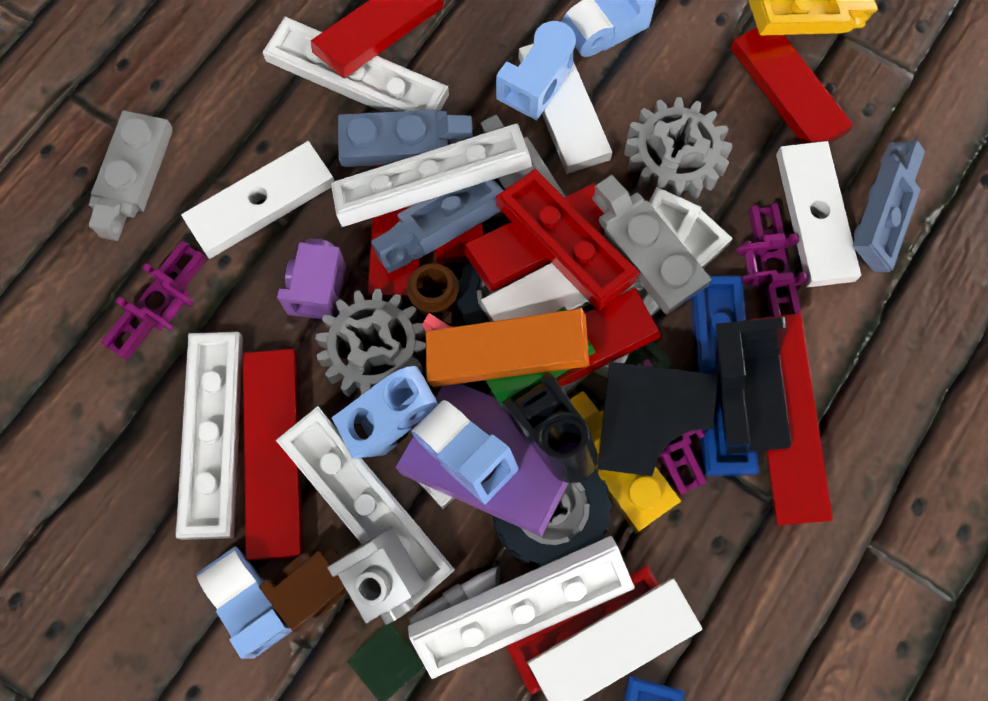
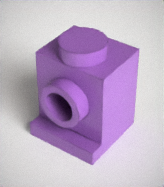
(313, 280)

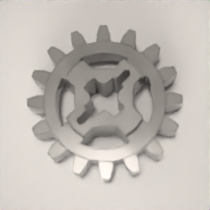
(695, 165)
(353, 331)

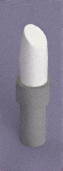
(460, 593)

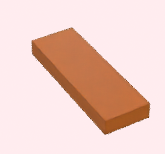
(507, 348)

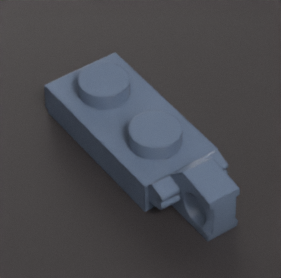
(394, 136)
(889, 206)
(435, 223)

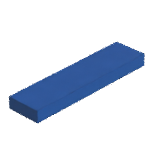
(713, 305)

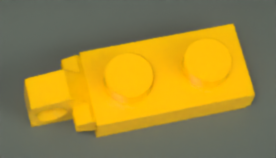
(810, 16)
(637, 497)

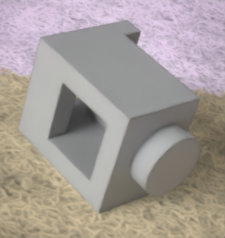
(388, 563)

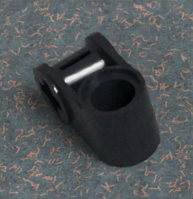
(549, 422)

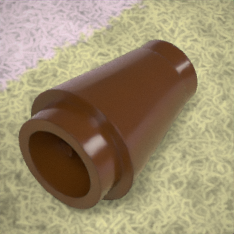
(433, 290)

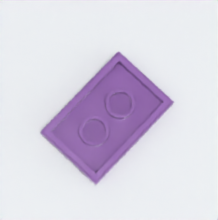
(526, 498)

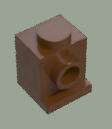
(306, 590)

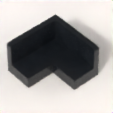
(752, 385)

